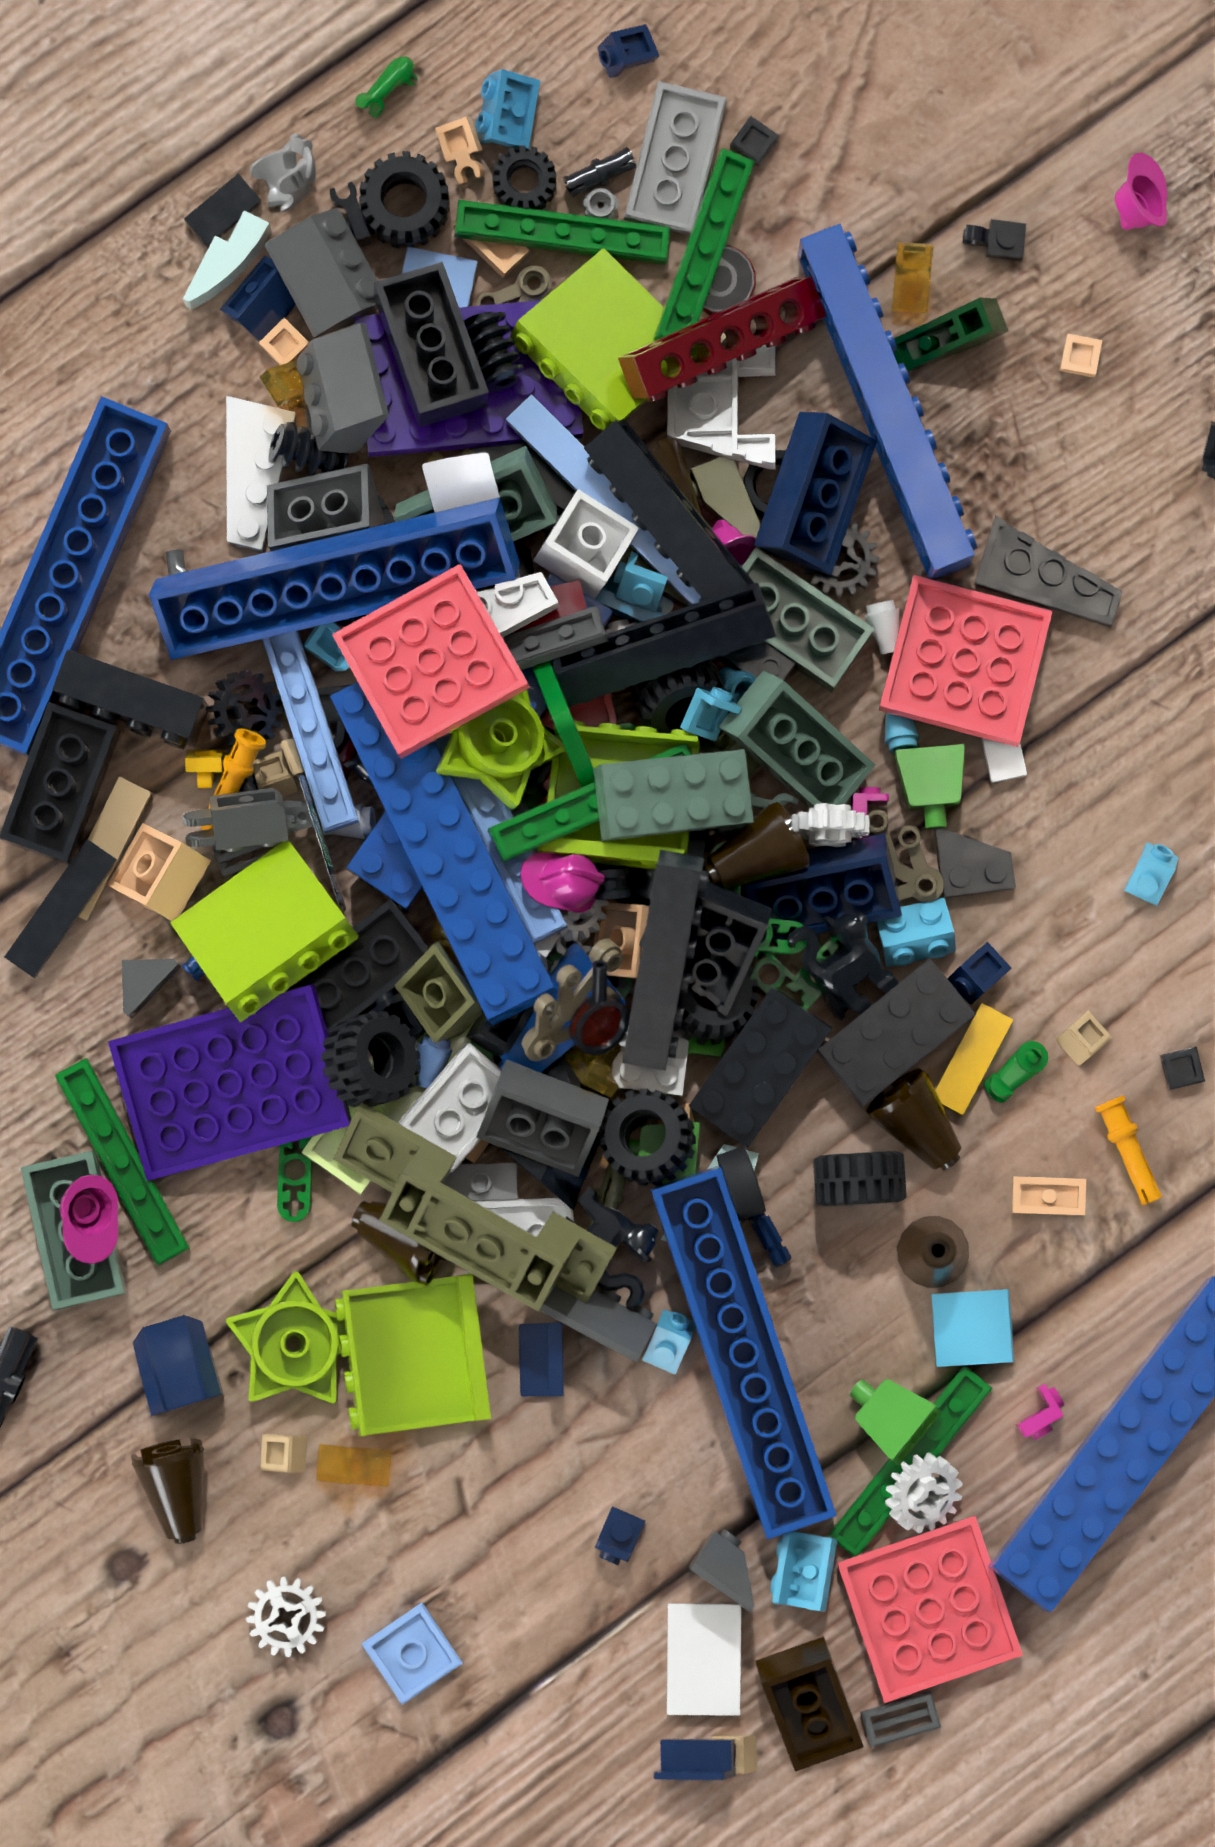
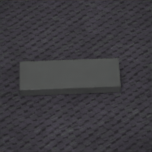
(557, 638)

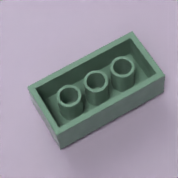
(520, 489)
(807, 623)
(796, 743)
(673, 795)
(67, 1278)

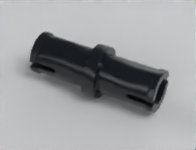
(599, 172)

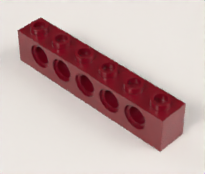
(643, 365)

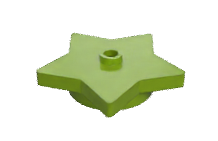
(501, 748)
(265, 1337)

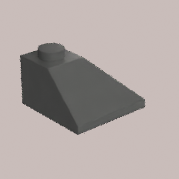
(725, 1567)

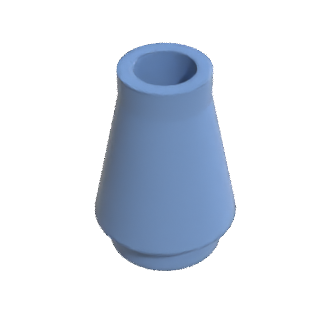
(432, 1060)

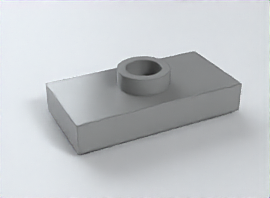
(485, 1181)

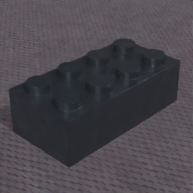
(430, 344)
(130, 698)
(59, 783)
(367, 966)
(895, 1033)
(760, 1066)

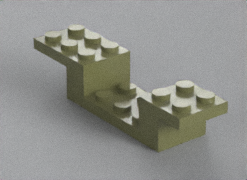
(463, 1229)

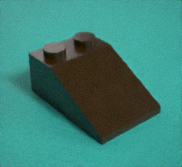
(809, 1704)

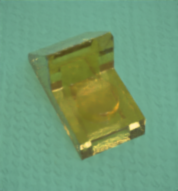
(912, 277)
(284, 385)
(594, 1070)
(353, 1465)

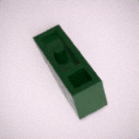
(951, 334)

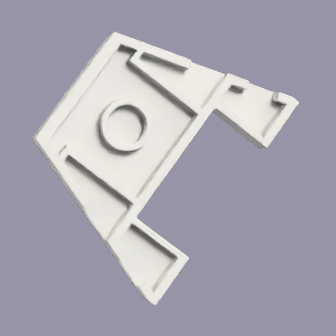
(707, 413)

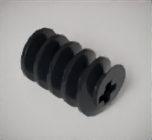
(492, 350)
(303, 449)

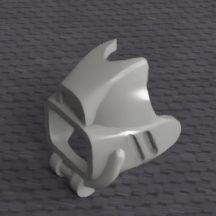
(284, 177)

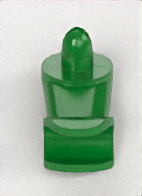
(394, 75)
(1021, 1066)

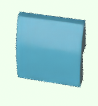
(972, 1328)

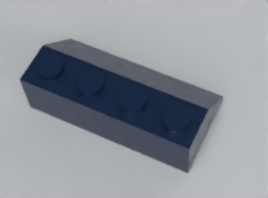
(815, 492)
(834, 884)

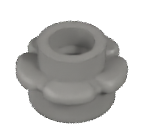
(600, 195)

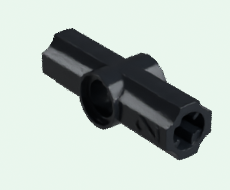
(14, 1358)

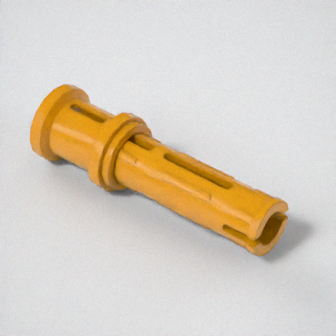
(239, 763)
(1123, 1133)

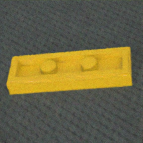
(972, 1058)

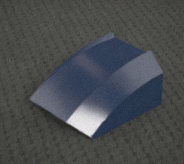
(176, 1364)

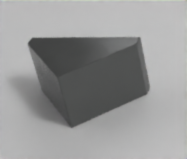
(143, 980)

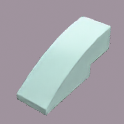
(227, 260)

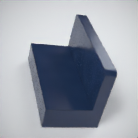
(260, 300)
(541, 1359)
(696, 1759)

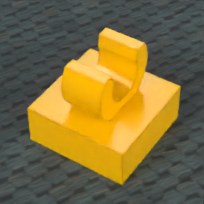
(205, 764)

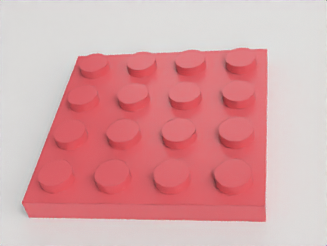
(430, 661)
(965, 661)
(929, 1609)

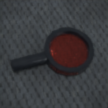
(601, 1019)

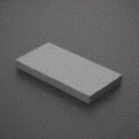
(675, 157)

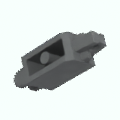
(247, 820)

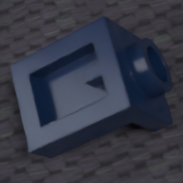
(627, 49)
(979, 973)
(619, 1536)

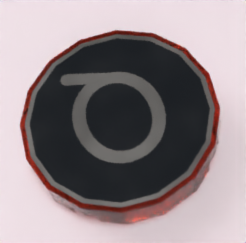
(732, 281)

